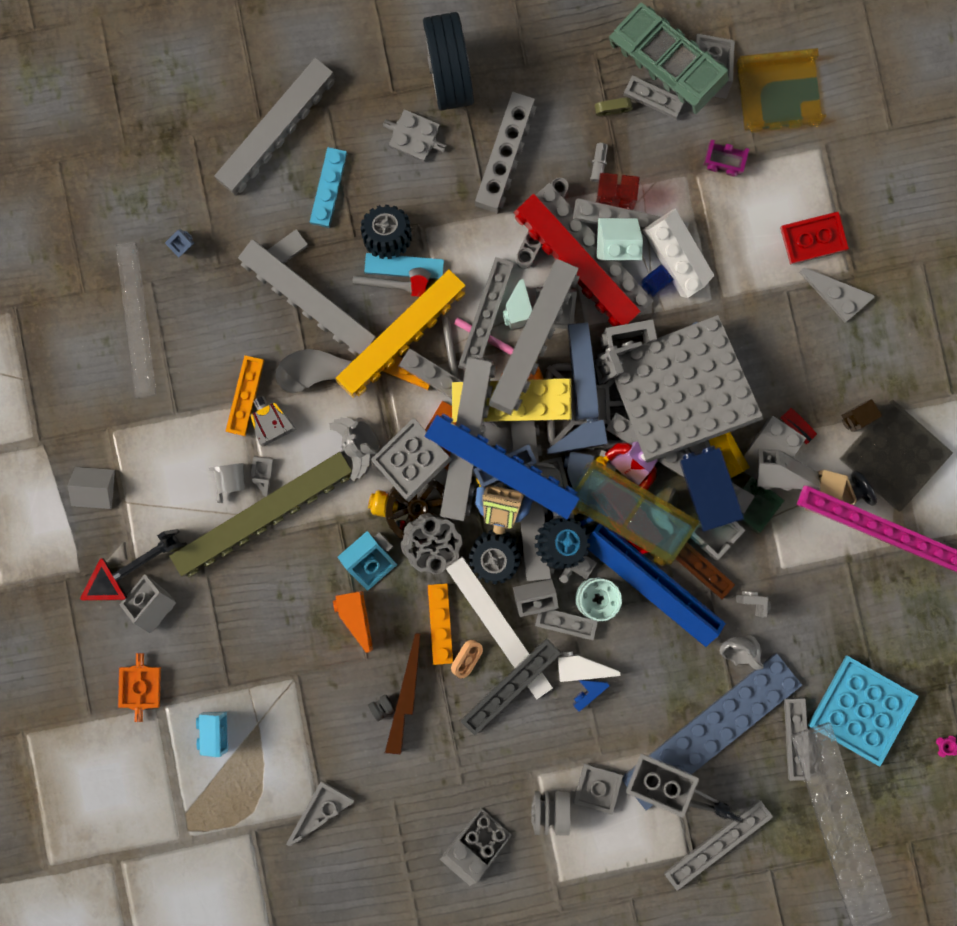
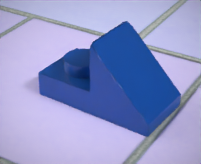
(593, 688)

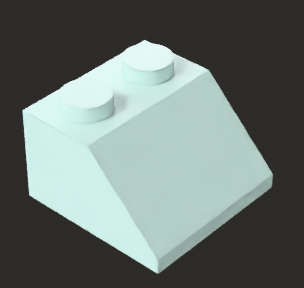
(619, 239)
(517, 307)

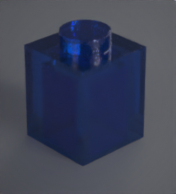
(656, 281)

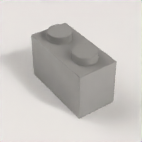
(535, 597)

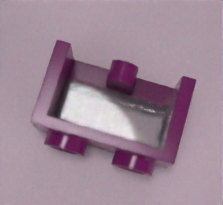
(725, 158)

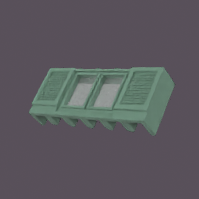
(670, 57)

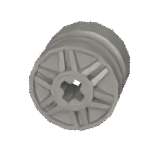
(551, 813)

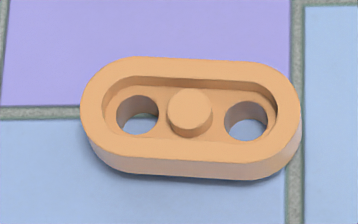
(467, 659)

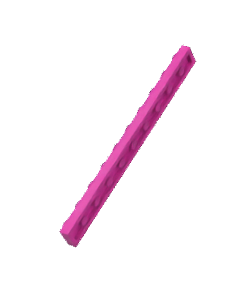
(878, 527)

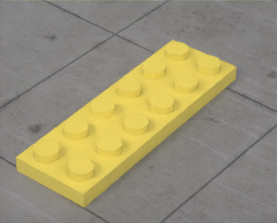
(543, 401)

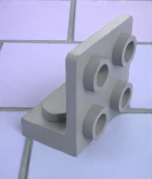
(609, 365)

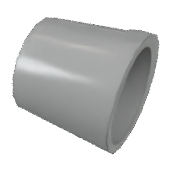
(228, 479)

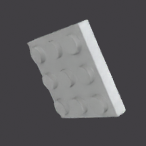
(410, 460)

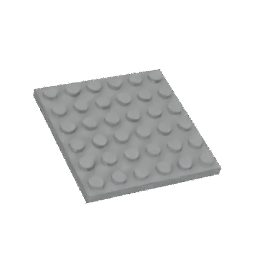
(685, 389)

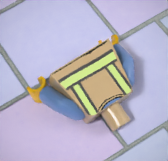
(501, 506)

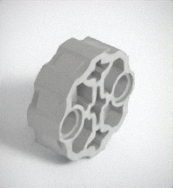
(440, 533)

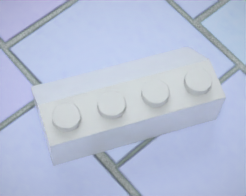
(678, 253)

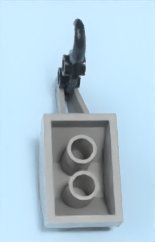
(671, 789)

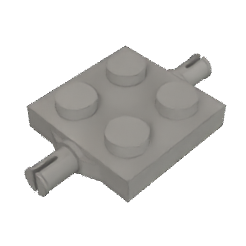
(414, 135)

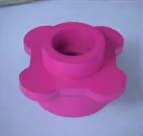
(951, 742)

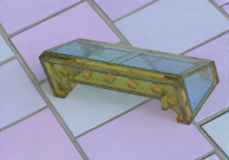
(633, 512)

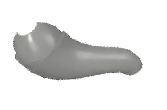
(306, 368)

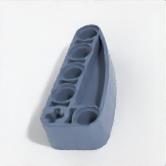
(582, 372)

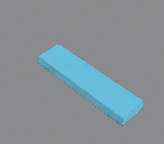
(402, 265)

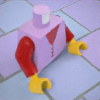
(631, 463)

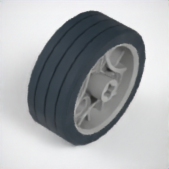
(448, 61)

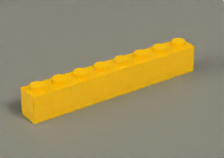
(401, 334)

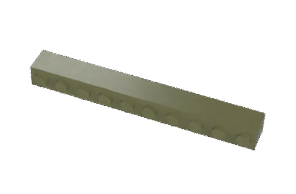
(261, 514)

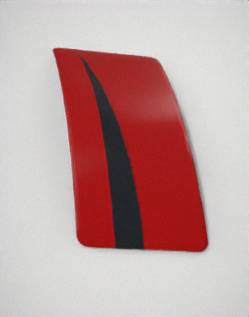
(797, 423)

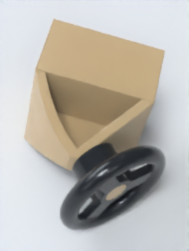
(840, 487)

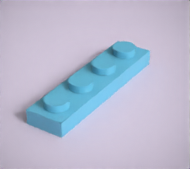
(328, 187)

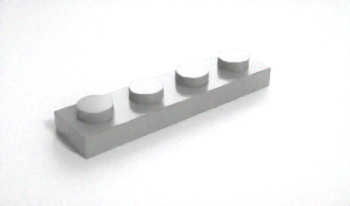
(794, 722)

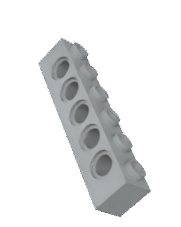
(517, 105)

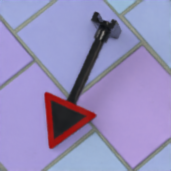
(104, 583)

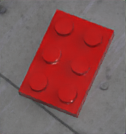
(814, 238)

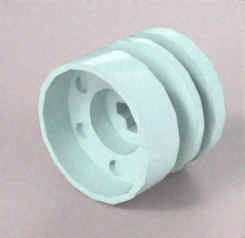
(607, 606)

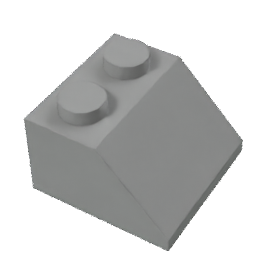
(147, 604)

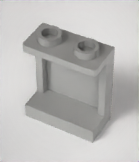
(643, 328)

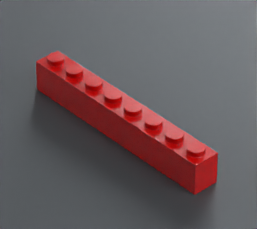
(563, 246)

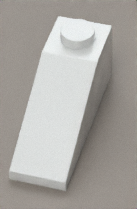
(576, 667)

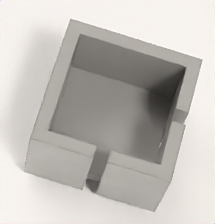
(715, 538)

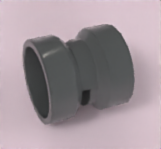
(378, 710)

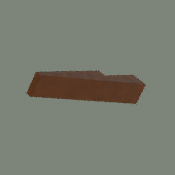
(405, 701)

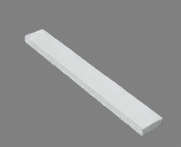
(494, 621)

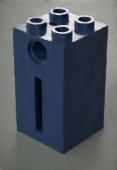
(710, 488)

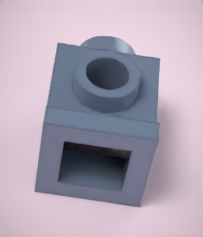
(180, 242)

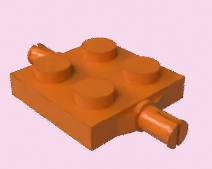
(139, 687)

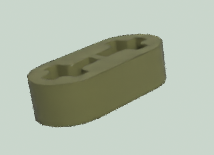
(613, 107)

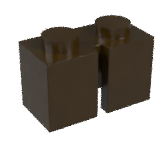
(861, 415)

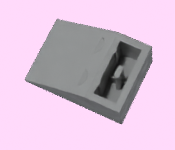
(784, 472)
(475, 847)

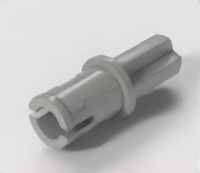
(599, 161)

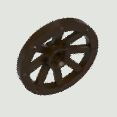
(422, 506)

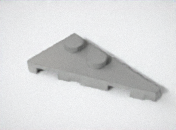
(839, 296)
(323, 805)

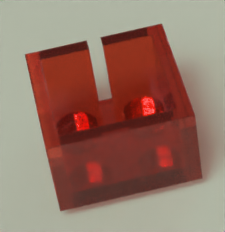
(617, 195)

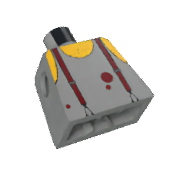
(270, 422)

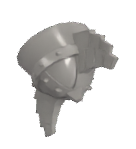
(358, 442)

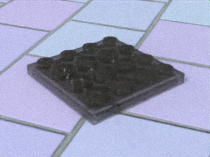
(896, 455)

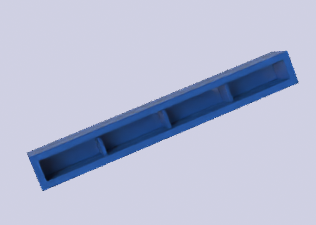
(501, 466)
(655, 585)

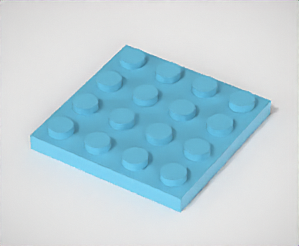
(864, 710)

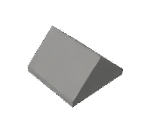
(91, 487)

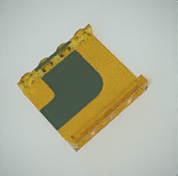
(779, 90)

